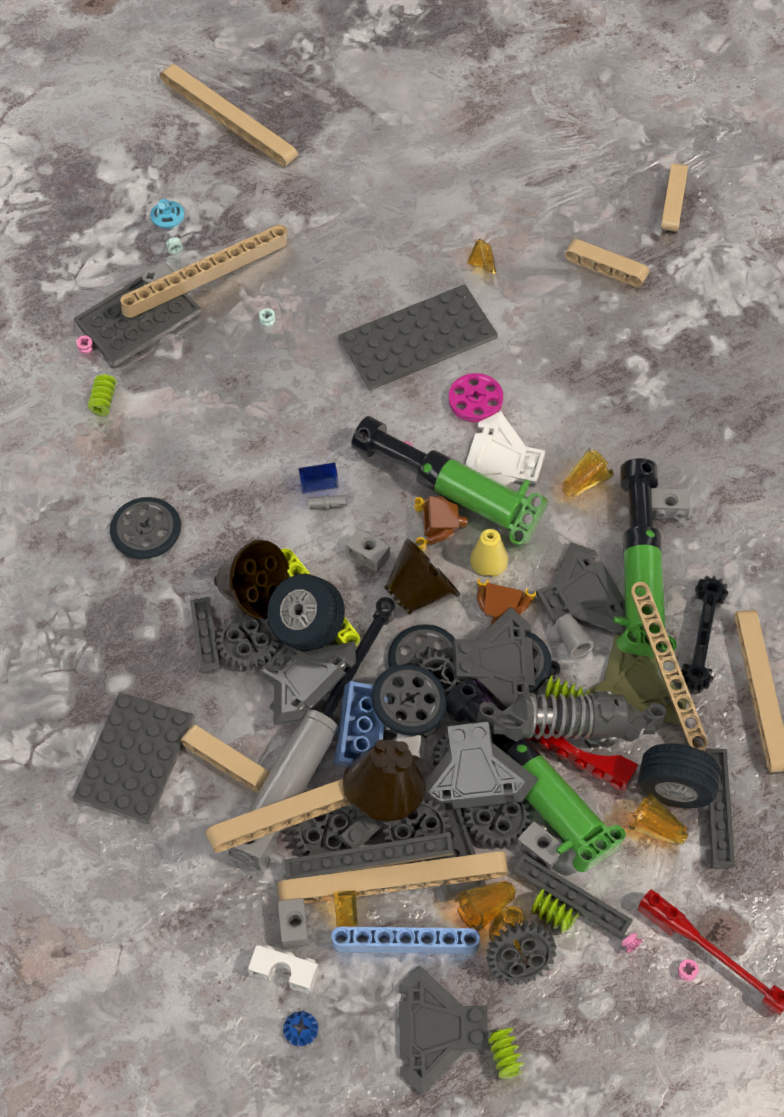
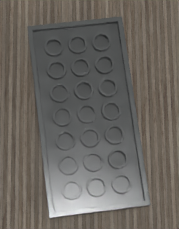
(417, 337)

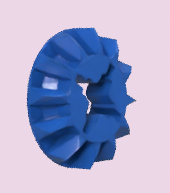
(308, 1035)

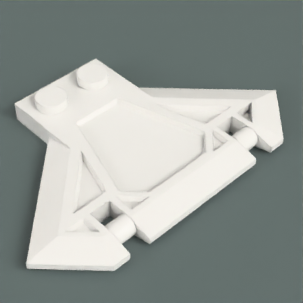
(503, 453)

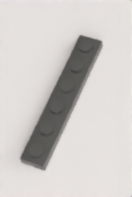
(720, 816)
(572, 896)

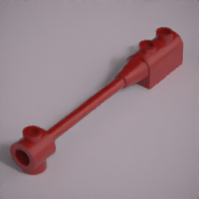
(674, 921)

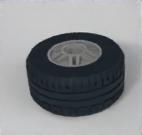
(306, 612)
(679, 775)

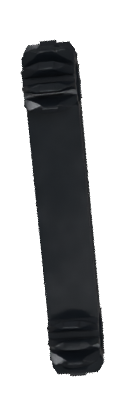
(704, 632)

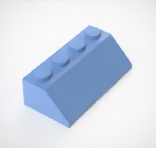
(358, 723)

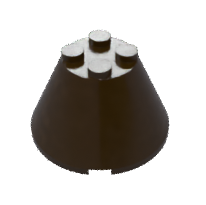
(252, 576)
(418, 581)
(385, 781)

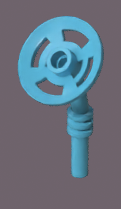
(167, 213)

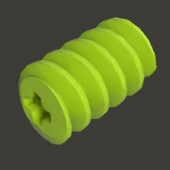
(102, 394)
(556, 689)
(553, 912)
(504, 1053)

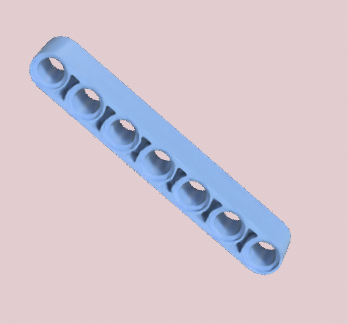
(416, 935)

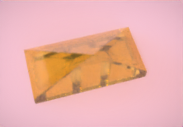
(482, 256)
(345, 909)

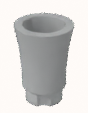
(573, 636)

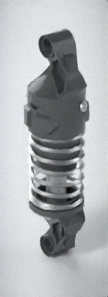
(591, 716)

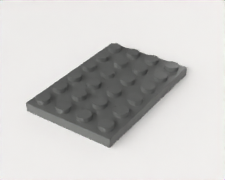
(124, 336)
(133, 758)

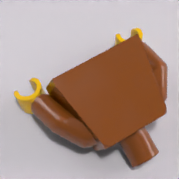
(439, 520)
(497, 599)

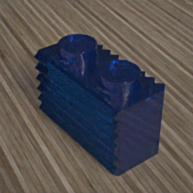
(318, 477)

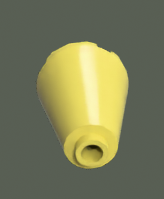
(489, 554)

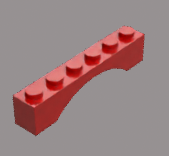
(613, 769)

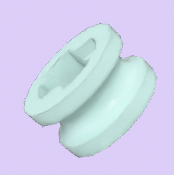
(174, 245)
(267, 312)

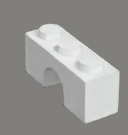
(267, 961)

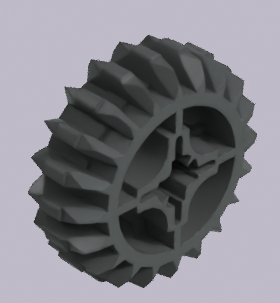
(444, 665)

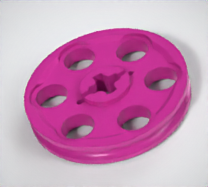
(482, 394)

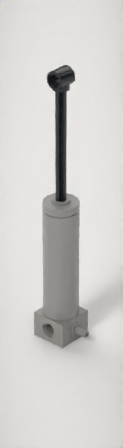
(305, 751)

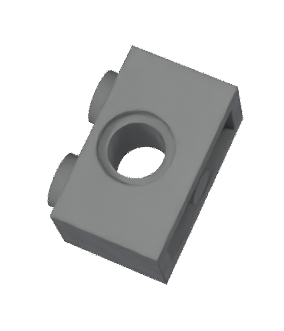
(676, 497)
(372, 558)
(529, 842)
(290, 935)

